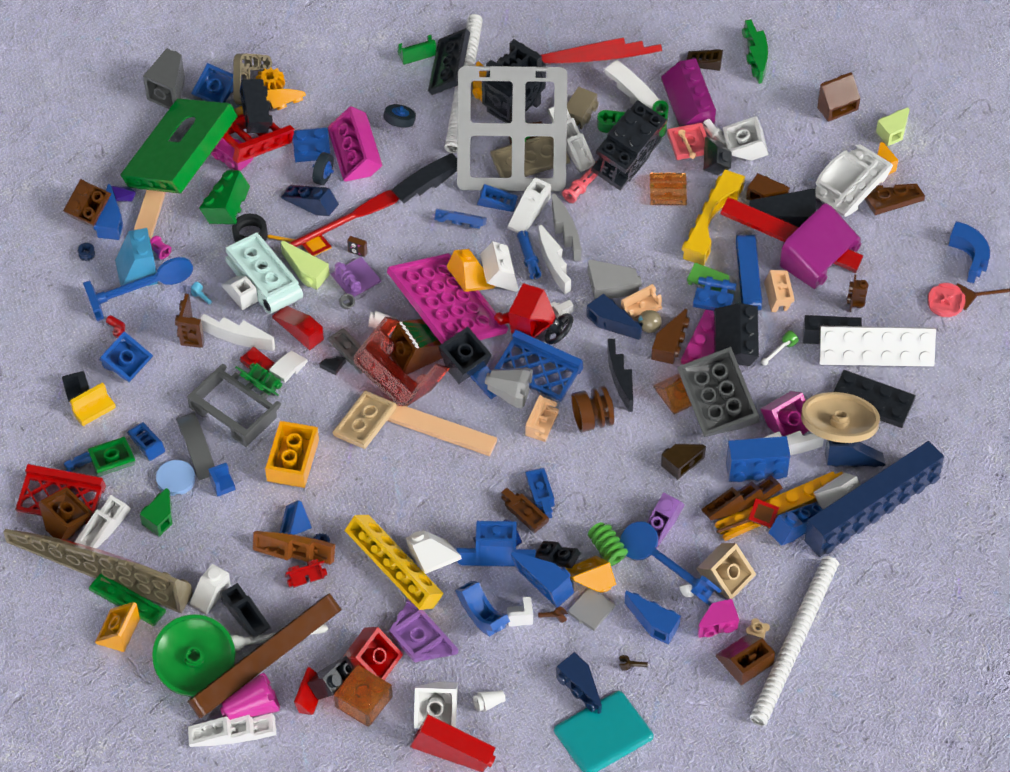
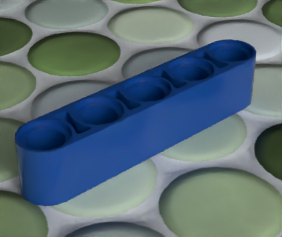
(748, 270)

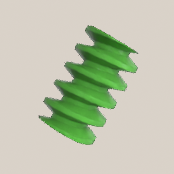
(607, 543)

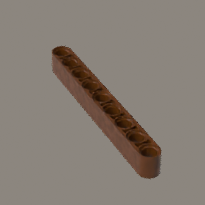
(264, 655)

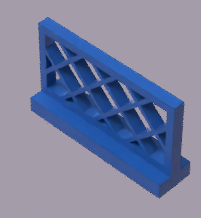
(549, 354)

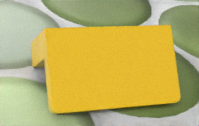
(92, 404)

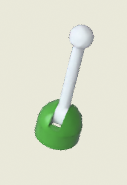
(789, 339)

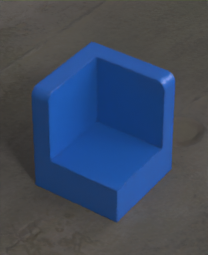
(221, 479)

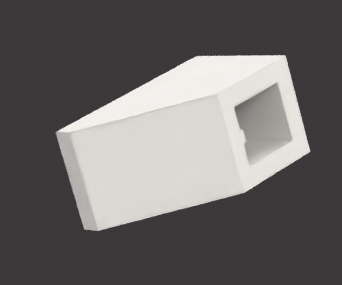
(241, 291)

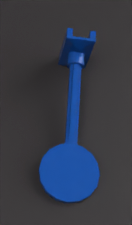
(169, 273)
(642, 542)

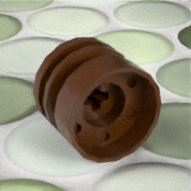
(588, 410)

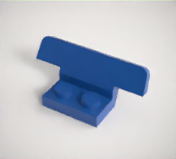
(493, 545)

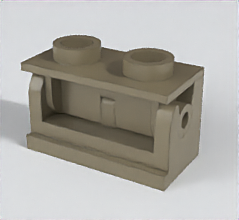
(582, 106)

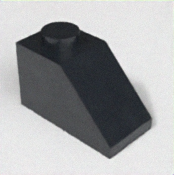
(716, 156)

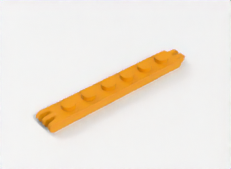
(787, 501)

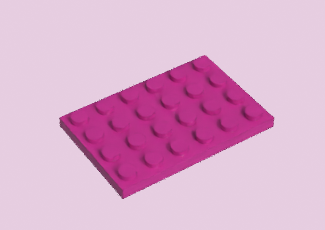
(443, 301)

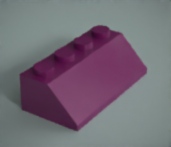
(688, 93)

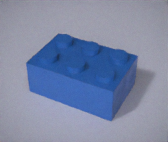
(757, 459)

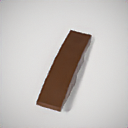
(737, 501)

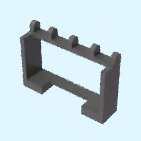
(238, 432)

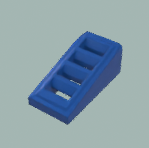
(496, 204)
(147, 442)

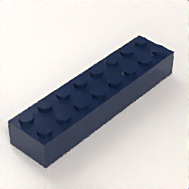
(874, 499)

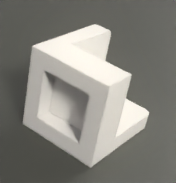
(521, 614)

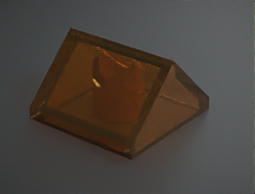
(673, 394)

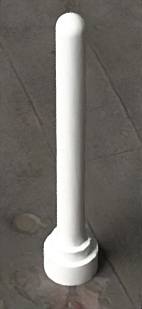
(240, 642)

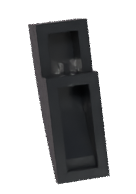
(244, 611)

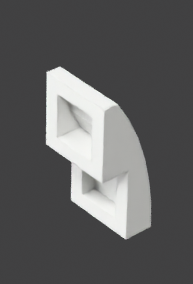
(287, 365)

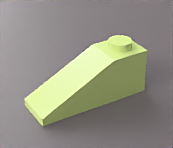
(306, 266)

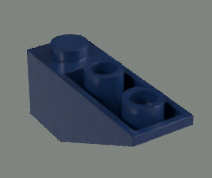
(312, 199)
(610, 317)
(852, 455)
(578, 678)

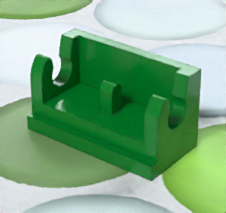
(418, 51)

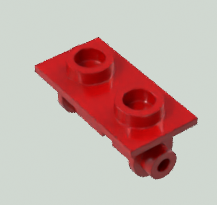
(298, 574)

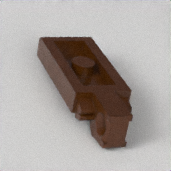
(524, 510)

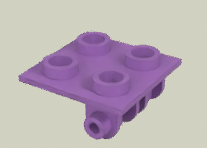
(355, 276)

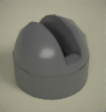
(345, 297)

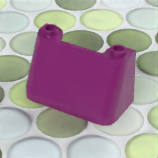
(817, 246)

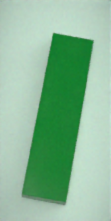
(122, 595)

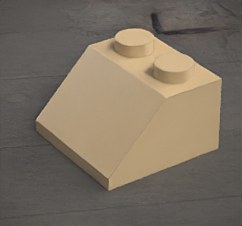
(727, 569)

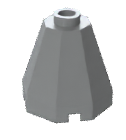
(510, 384)

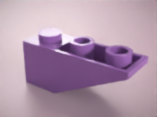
(665, 515)

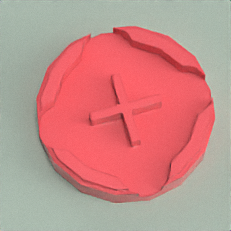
(946, 300)

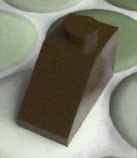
(682, 458)

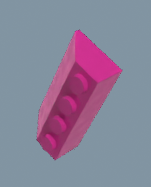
(354, 145)

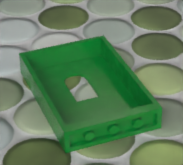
(169, 164)

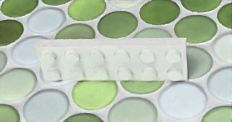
(877, 346)

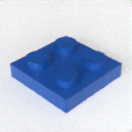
(310, 144)

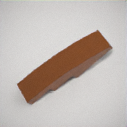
(298, 547)

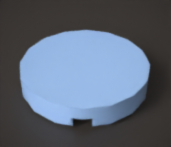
(176, 476)

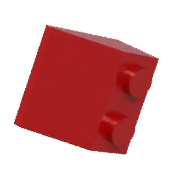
(374, 652)

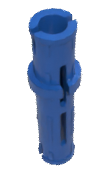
(530, 260)

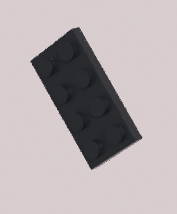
(448, 60)
(889, 401)

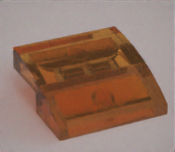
(668, 189)

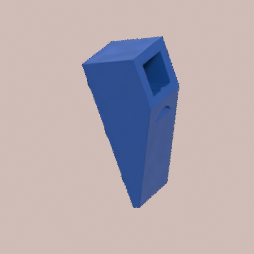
(110, 220)
(793, 524)
(656, 620)

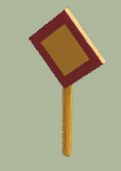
(313, 246)

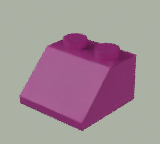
(785, 414)

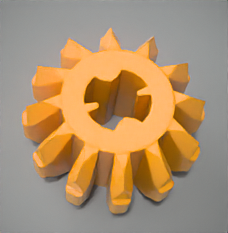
(272, 78)

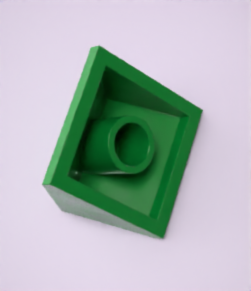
(111, 456)

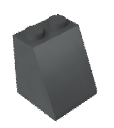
(165, 79)

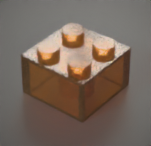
(363, 695)

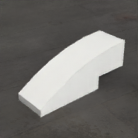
(103, 523)

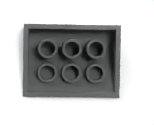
(718, 393)

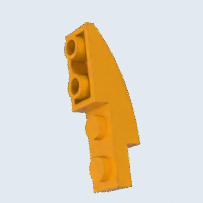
(279, 98)

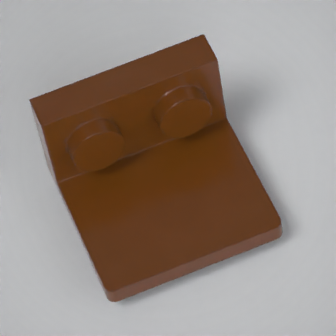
(189, 328)

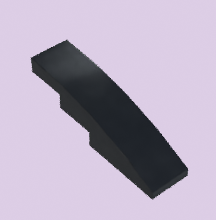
(428, 176)
(621, 377)

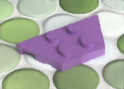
(420, 635)

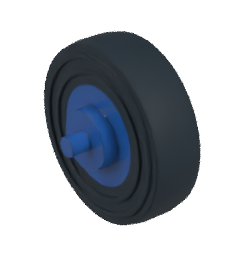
(399, 115)
(323, 168)

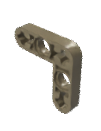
(244, 69)

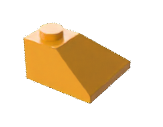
(467, 271)
(593, 573)

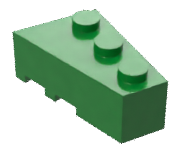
(225, 198)

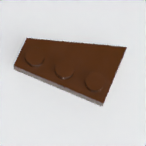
(888, 199)

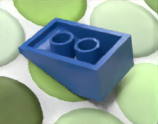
(545, 577)

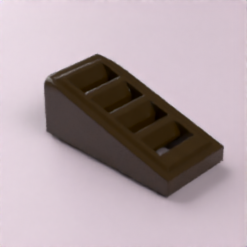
(714, 57)

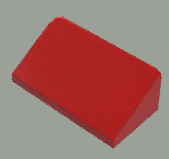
(305, 698)

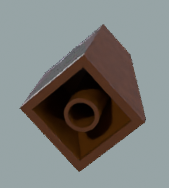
(414, 345)

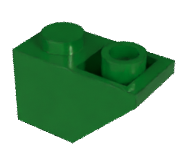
(158, 514)

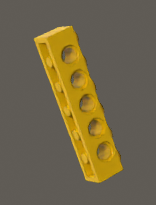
(394, 562)

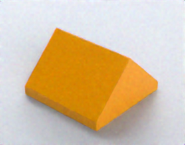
(119, 627)

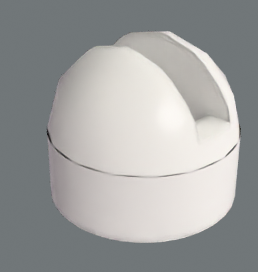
(685, 590)

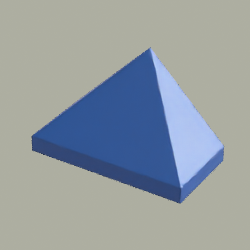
(295, 519)

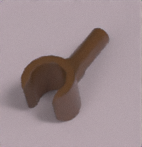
(558, 613)

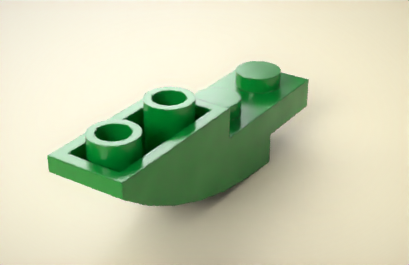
(758, 50)

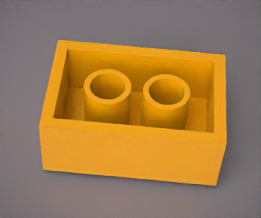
(292, 454)

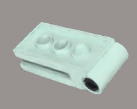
(272, 279)

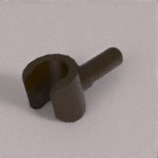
(626, 666)

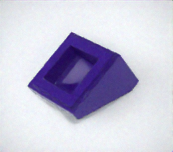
(123, 193)

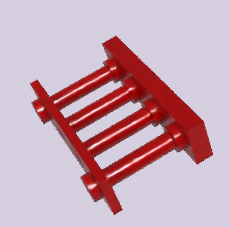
(259, 145)

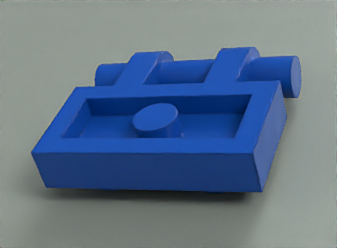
(711, 299)

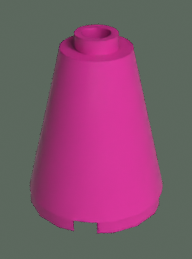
(252, 699)

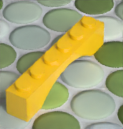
(699, 243)

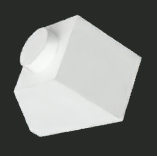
(836, 489)
(209, 588)

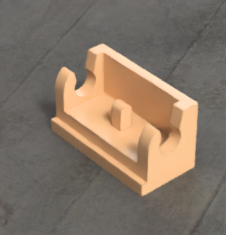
(779, 290)
(642, 301)
(541, 419)

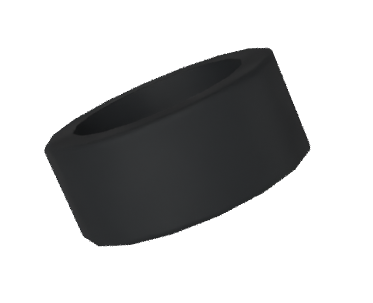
(249, 220)

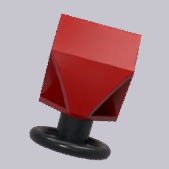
(533, 314)

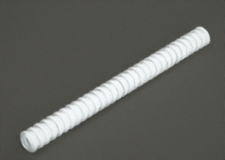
(474, 25)
(794, 641)

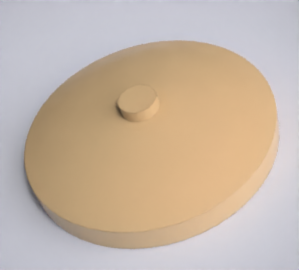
(840, 417)

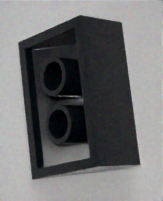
(737, 328)

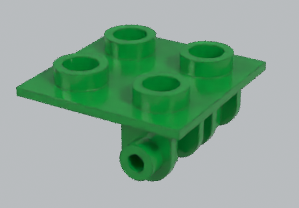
(261, 378)

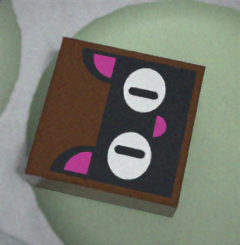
(357, 246)

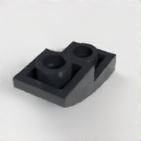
(555, 553)

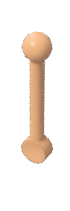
(681, 133)

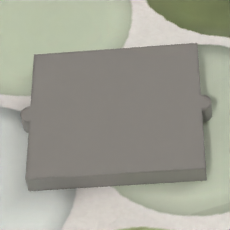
(591, 609)

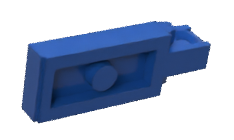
(459, 218)
(541, 490)

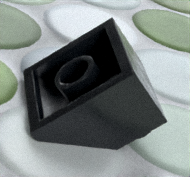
(464, 354)

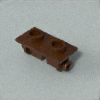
(857, 293)

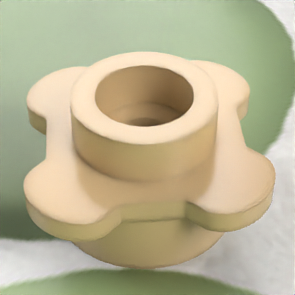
(755, 623)

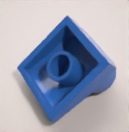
(214, 84)
(125, 357)

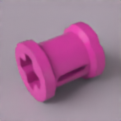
(160, 248)

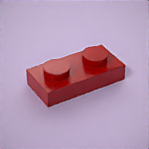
(255, 356)

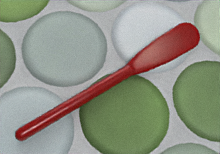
(373, 205)

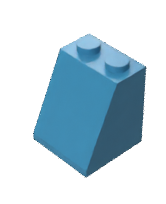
(135, 258)

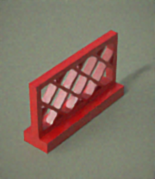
(60, 478)

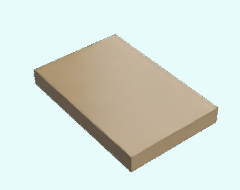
(364, 419)

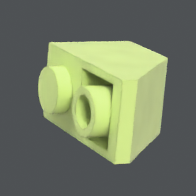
(892, 127)

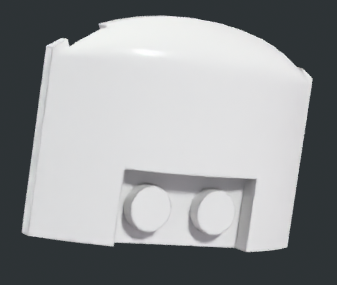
(851, 179)

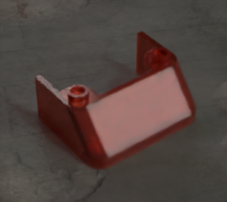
(375, 363)

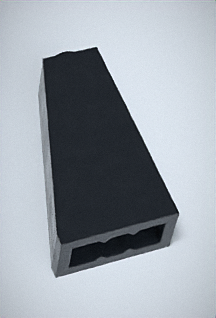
(789, 207)

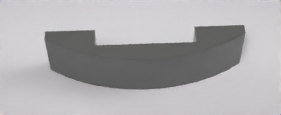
(196, 445)

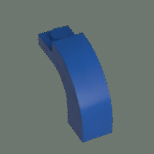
(974, 244)
(480, 610)

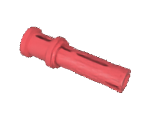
(574, 190)

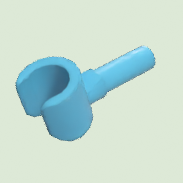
(196, 290)

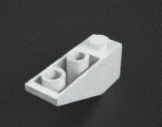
(530, 205)

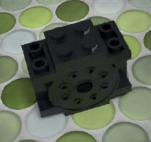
(499, 94)
(628, 145)

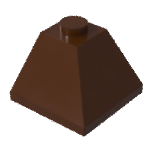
(64, 514)

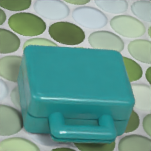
(605, 737)

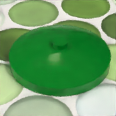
(192, 653)

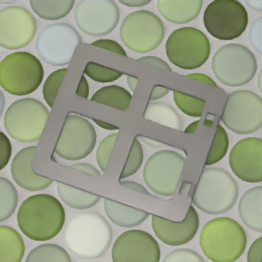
(517, 129)

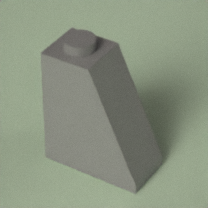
(612, 279)

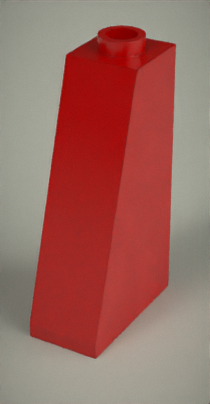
(453, 744)

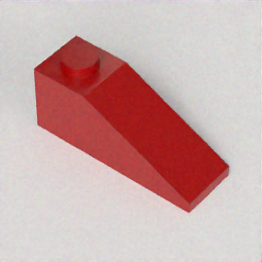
(300, 326)

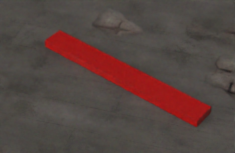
(777, 228)

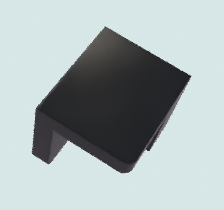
(75, 384)

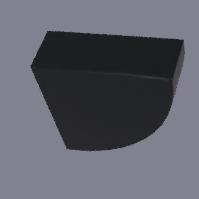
(333, 365)

